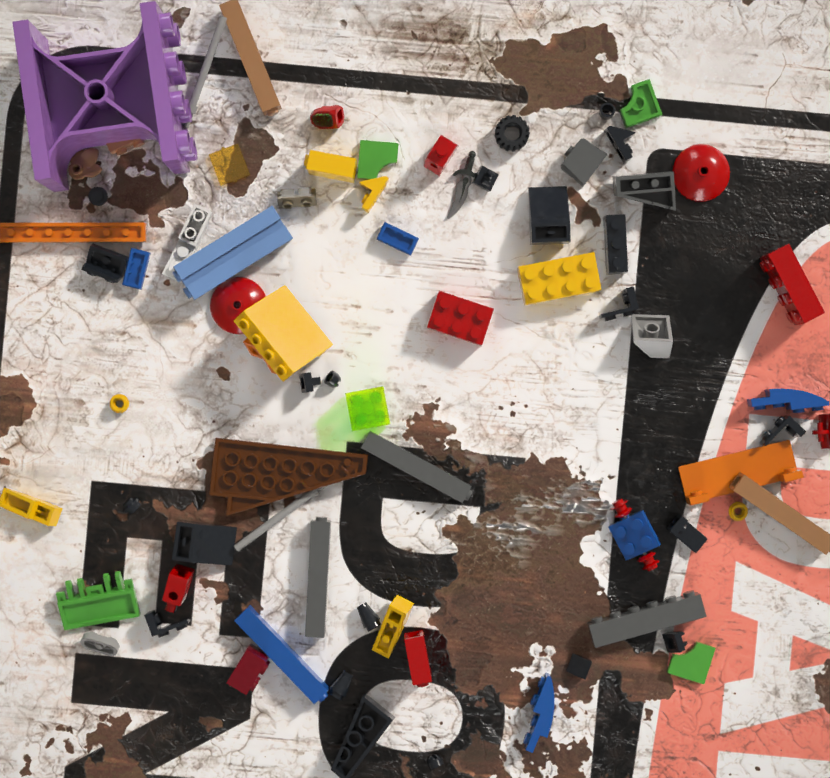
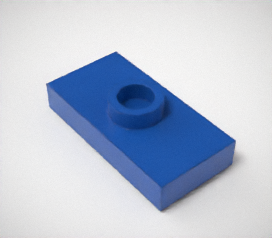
(397, 238)
(136, 268)

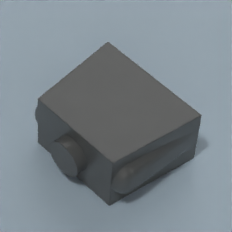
(582, 161)

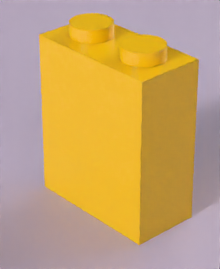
(331, 166)

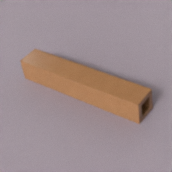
(250, 57)
(781, 512)

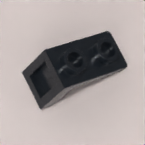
(630, 299)
(792, 429)
(686, 533)
(154, 623)

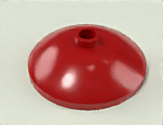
(688, 174)
(228, 293)

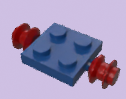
(634, 535)

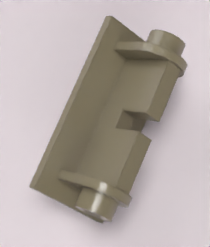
(305, 198)

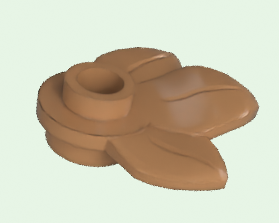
(87, 162)

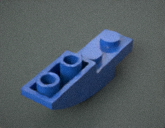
(794, 399)
(544, 707)

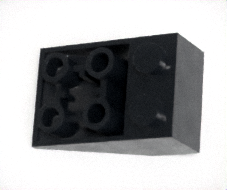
(549, 215)
(204, 543)

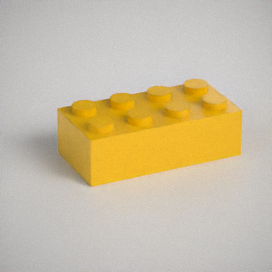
(559, 278)

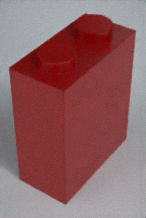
(418, 658)

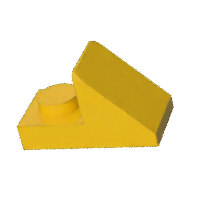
(376, 187)

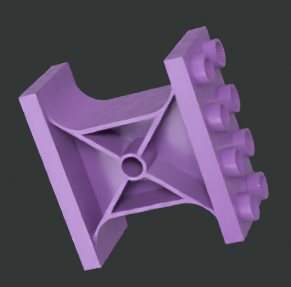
(104, 97)

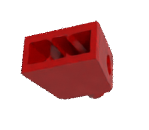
(440, 155)
(177, 587)

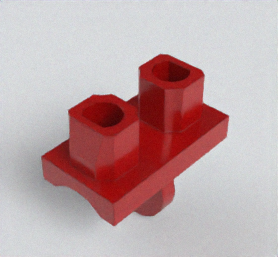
(823, 431)

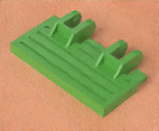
(96, 606)

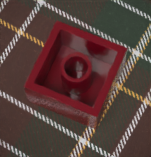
(247, 670)

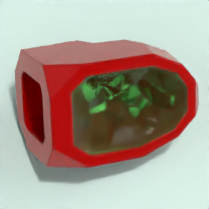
(327, 117)

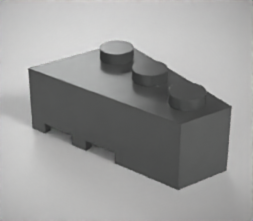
(647, 188)

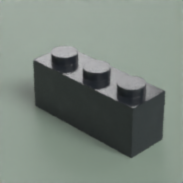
(615, 244)

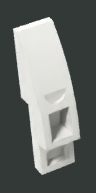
(189, 238)

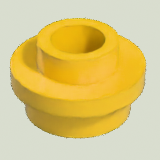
(113, 403)
(743, 514)

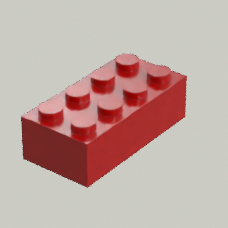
(791, 285)

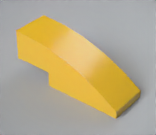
(30, 507)

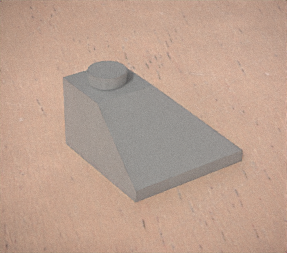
(652, 334)

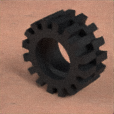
(512, 144)

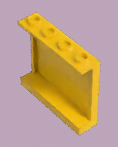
(283, 332)

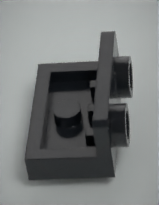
(105, 263)

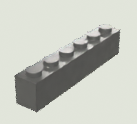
(646, 619)

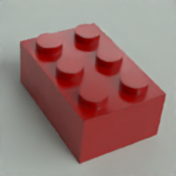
(460, 318)

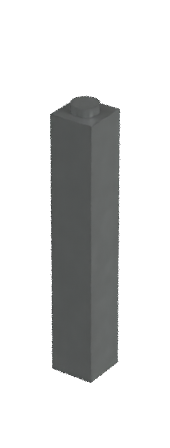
(417, 467)
(318, 577)

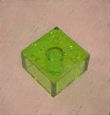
(367, 408)

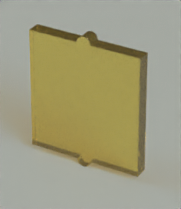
(229, 164)

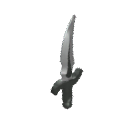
(463, 184)

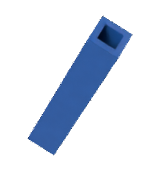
(282, 655)

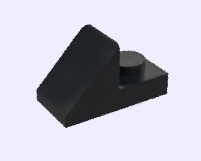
(617, 137)

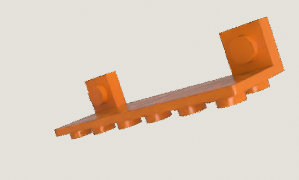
(761, 464)

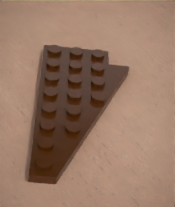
(266, 472)

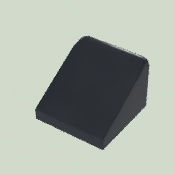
(579, 666)

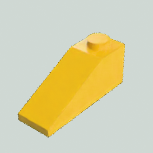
(392, 626)

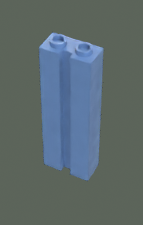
(232, 253)

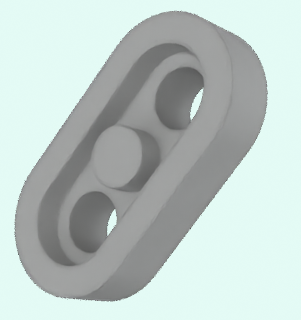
(100, 644)

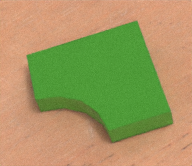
(642, 105)
(375, 156)
(693, 664)

